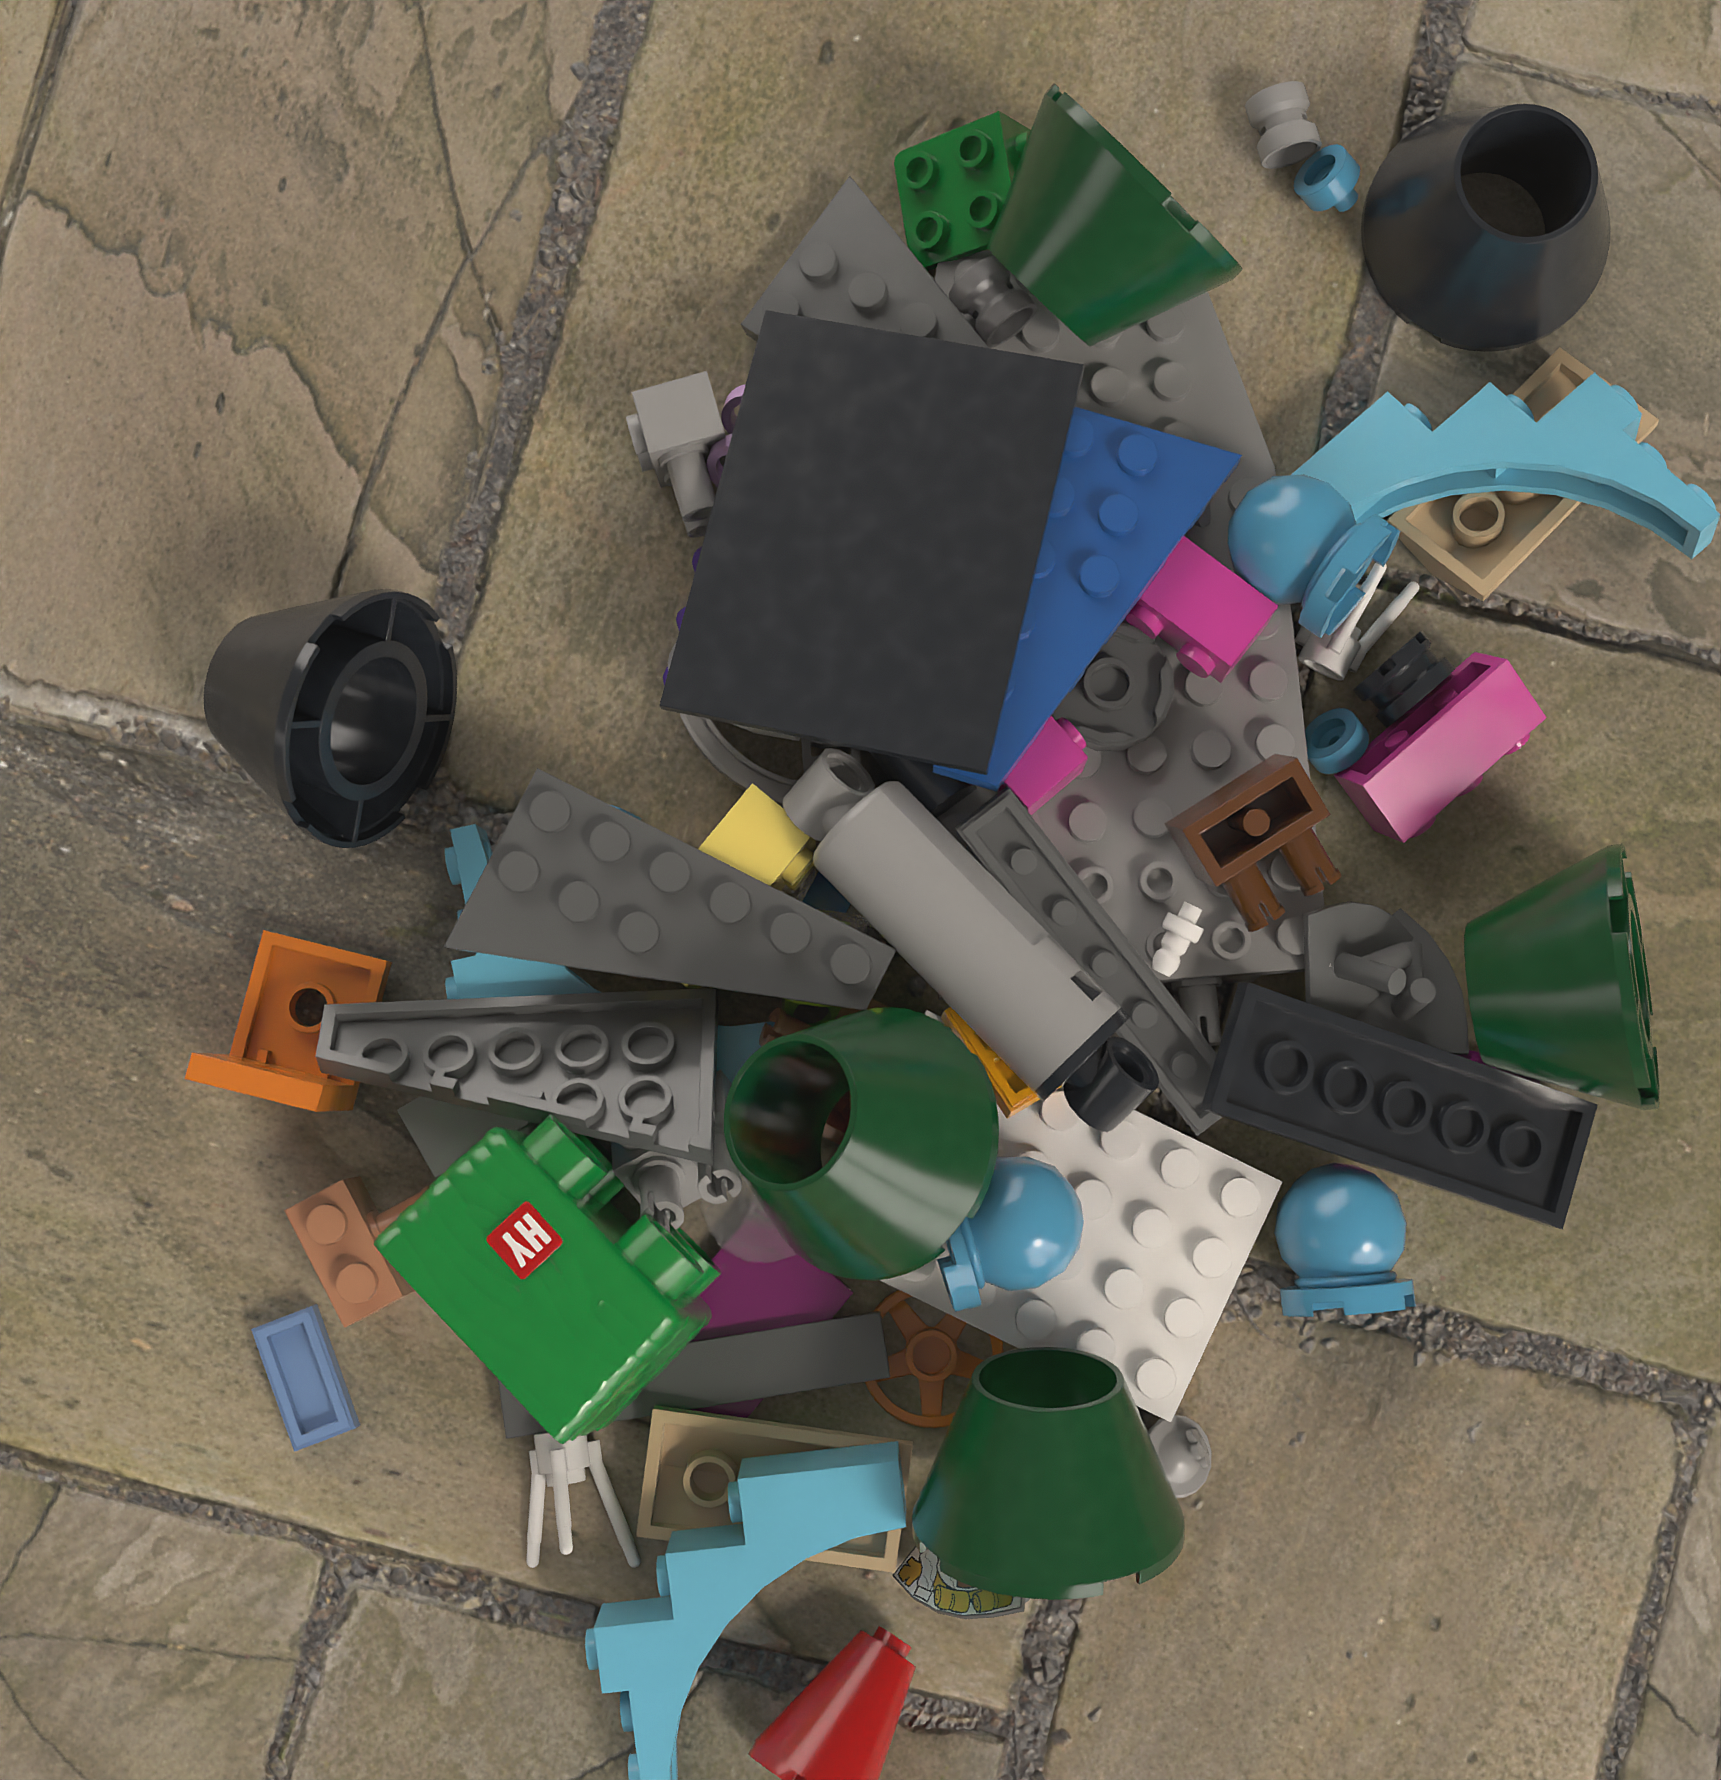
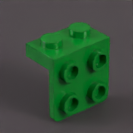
(957, 186)

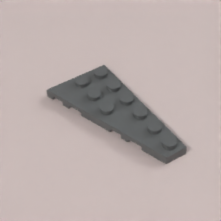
(627, 899)
(601, 1063)

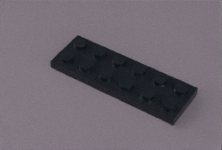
(1398, 1105)

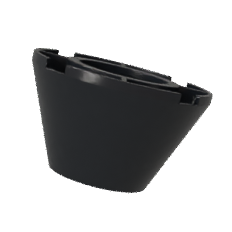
(1456, 271)
(337, 709)

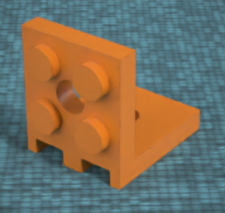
(271, 1047)

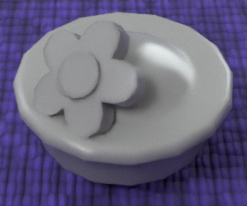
(1183, 1453)

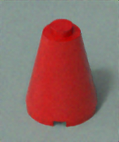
(843, 1716)

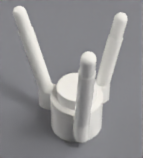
(1341, 651)
(563, 1465)

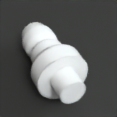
(1178, 935)

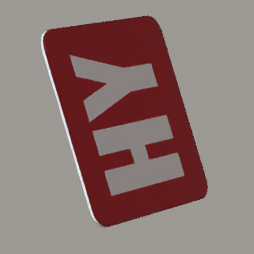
(524, 1240)

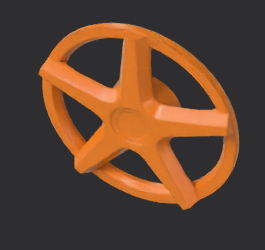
(928, 1355)

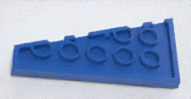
(1111, 526)

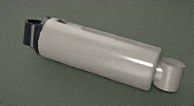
(970, 940)

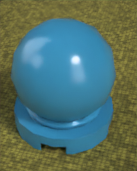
(1303, 546)
(1018, 1236)
(1342, 1240)

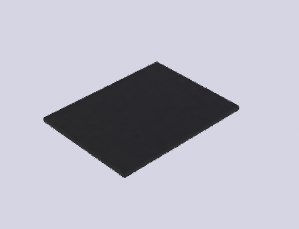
(874, 541)

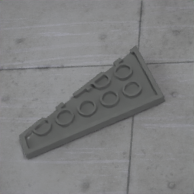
(860, 275)

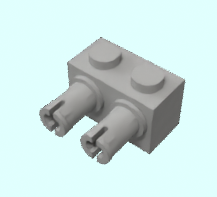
(674, 437)
(670, 1183)

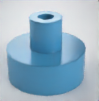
(1328, 179)
(1335, 740)

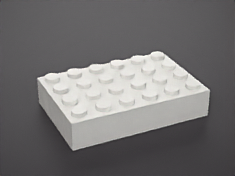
(1154, 1255)

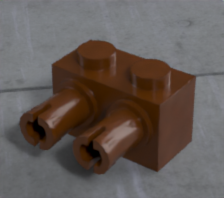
(1246, 821)

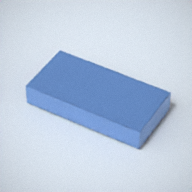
(305, 1377)

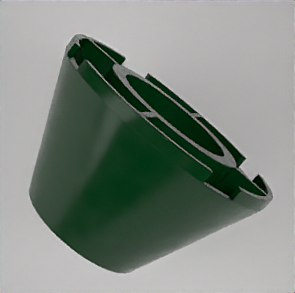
(1099, 229)
(1566, 984)
(912, 1150)
(1048, 1481)

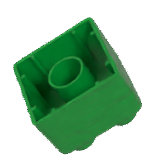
(591, 1317)

